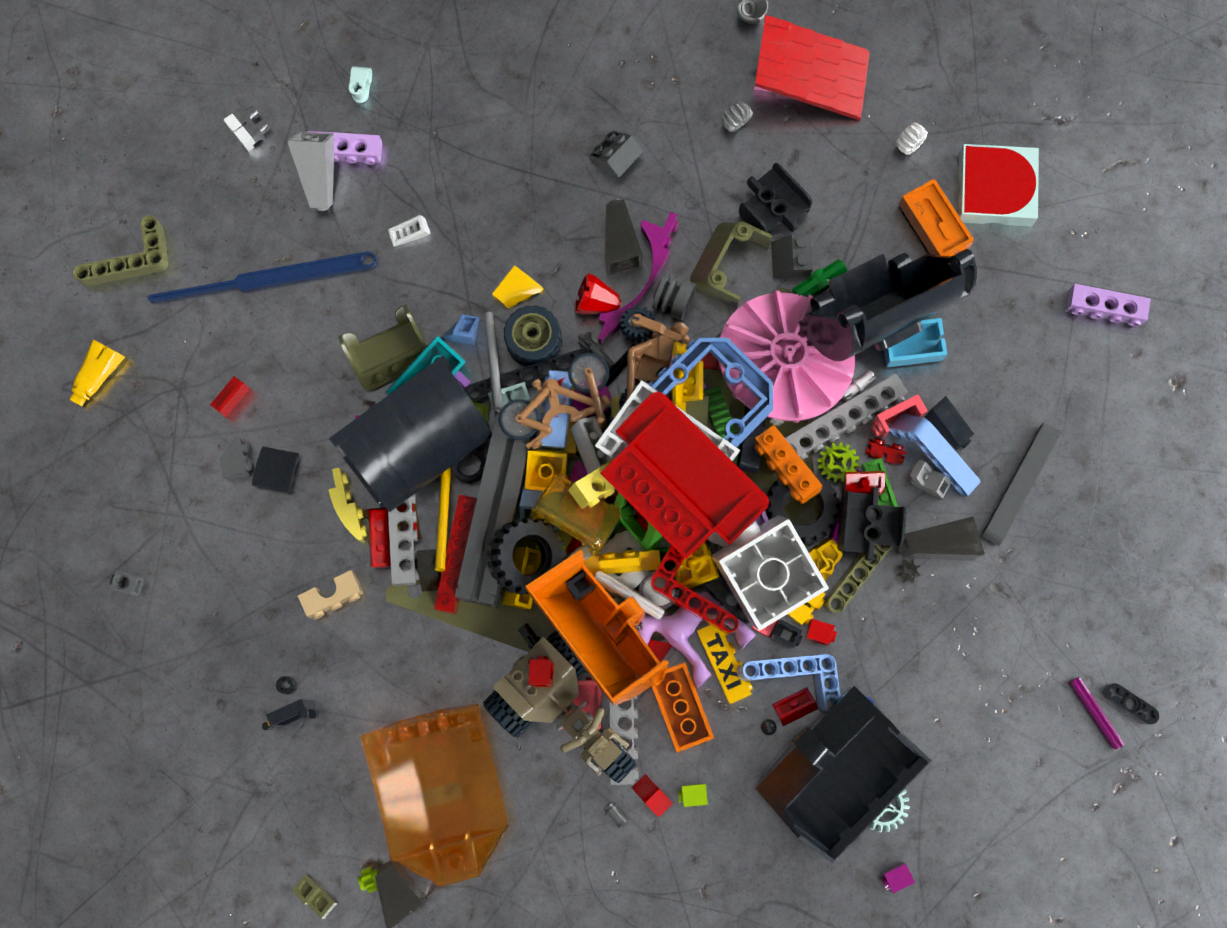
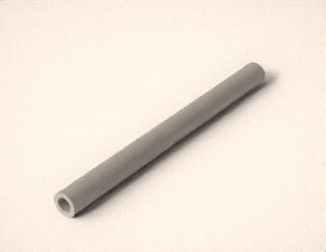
(493, 362)

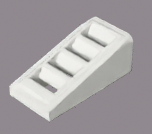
(411, 236)

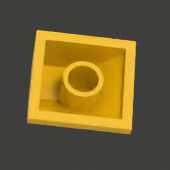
(543, 466)

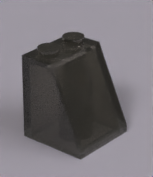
(397, 893)

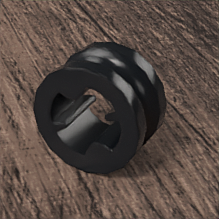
(291, 681)

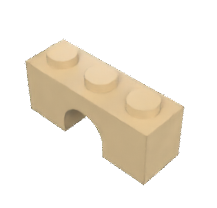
(347, 589)

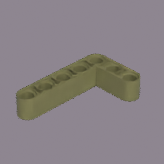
(129, 261)
(850, 578)

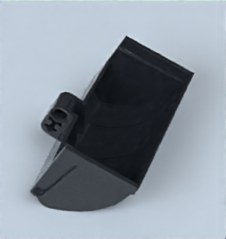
(412, 435)
(841, 774)

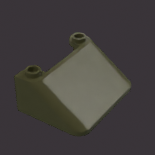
(386, 353)

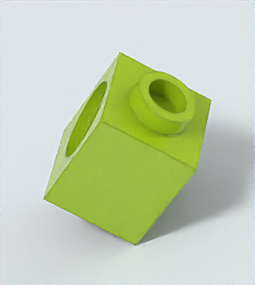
(693, 795)

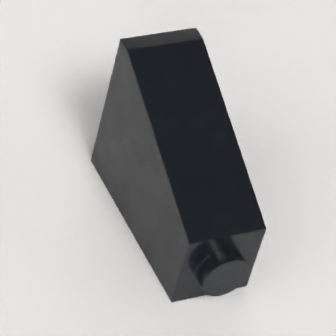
(950, 424)

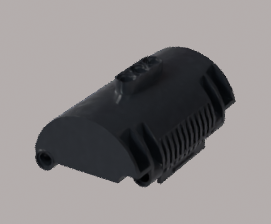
(885, 302)

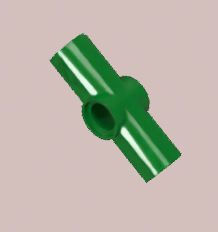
(819, 279)

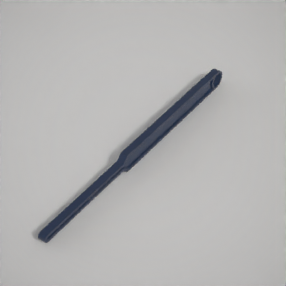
(276, 276)

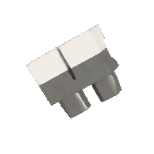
(245, 129)

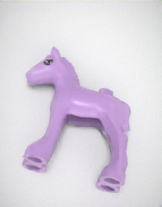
(682, 625)

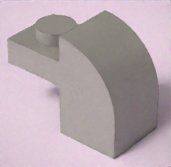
(929, 480)

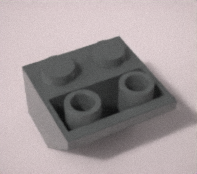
(616, 153)

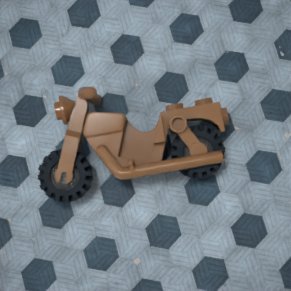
(651, 356)

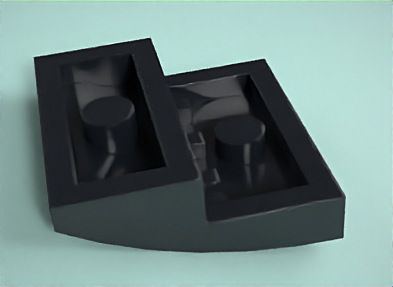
(275, 469)

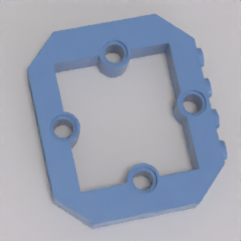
(731, 358)

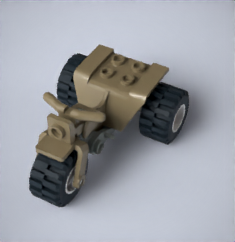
(518, 705)

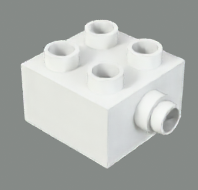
(769, 571)

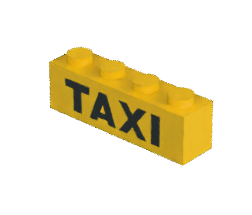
(723, 663)

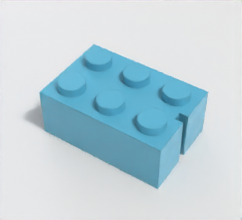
(920, 347)

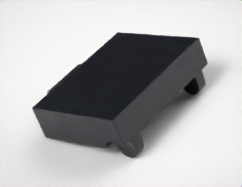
(290, 713)

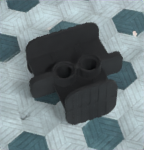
(783, 194)
(855, 522)

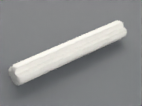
(625, 592)

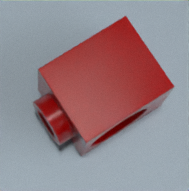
(820, 632)
(541, 672)

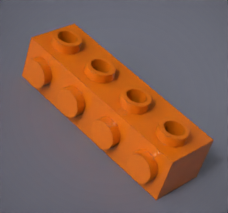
(787, 464)

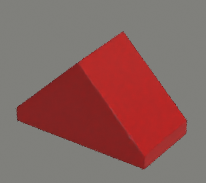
(652, 795)

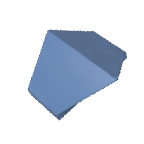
(463, 330)

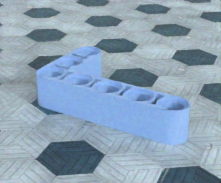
(937, 449)
(796, 669)

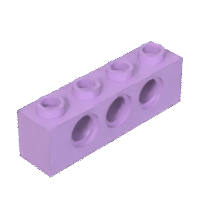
(354, 142)
(1137, 305)

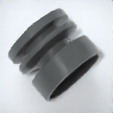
(674, 296)

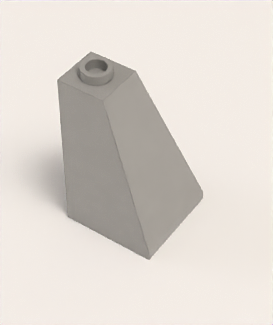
(315, 165)

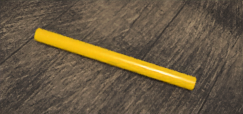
(442, 520)

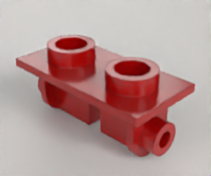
(894, 451)

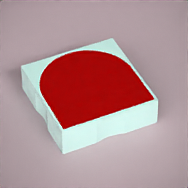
(998, 185)

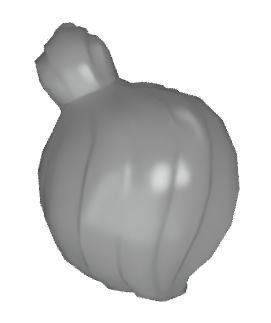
(752, 10)

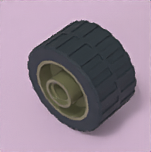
(532, 322)

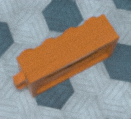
(935, 220)

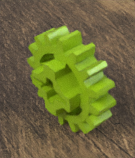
(844, 458)

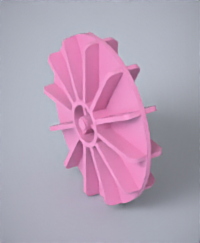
(774, 341)

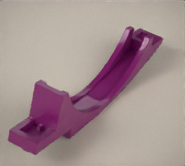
(659, 242)

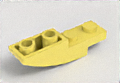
(348, 512)

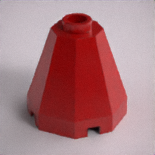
(596, 297)

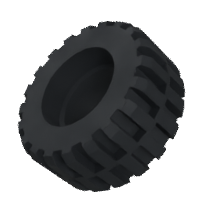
(827, 516)
(503, 545)

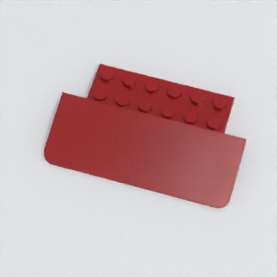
(681, 478)

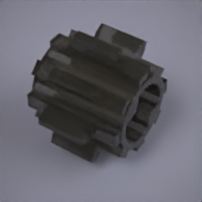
(905, 576)

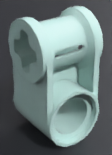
(360, 83)

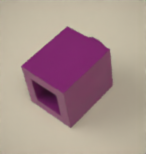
(897, 878)

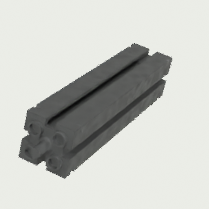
(495, 506)

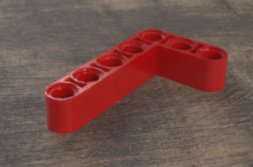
(688, 594)

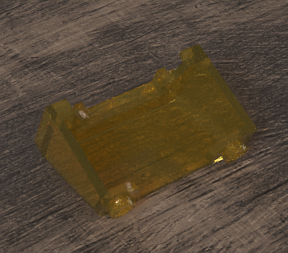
(588, 524)

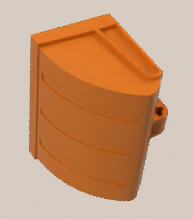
(599, 631)

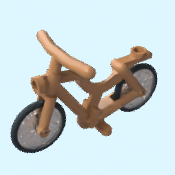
(586, 373)

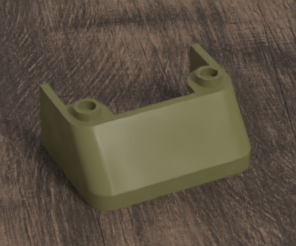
(707, 276)

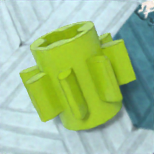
(367, 879)

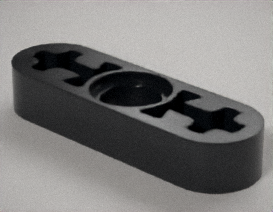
(1139, 702)

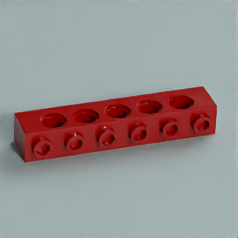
(464, 512)

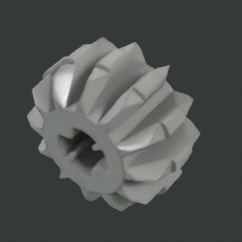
(736, 116)

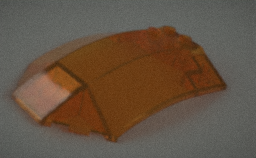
(438, 793)

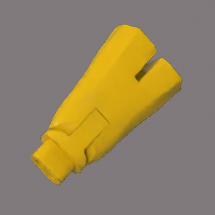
(95, 369)

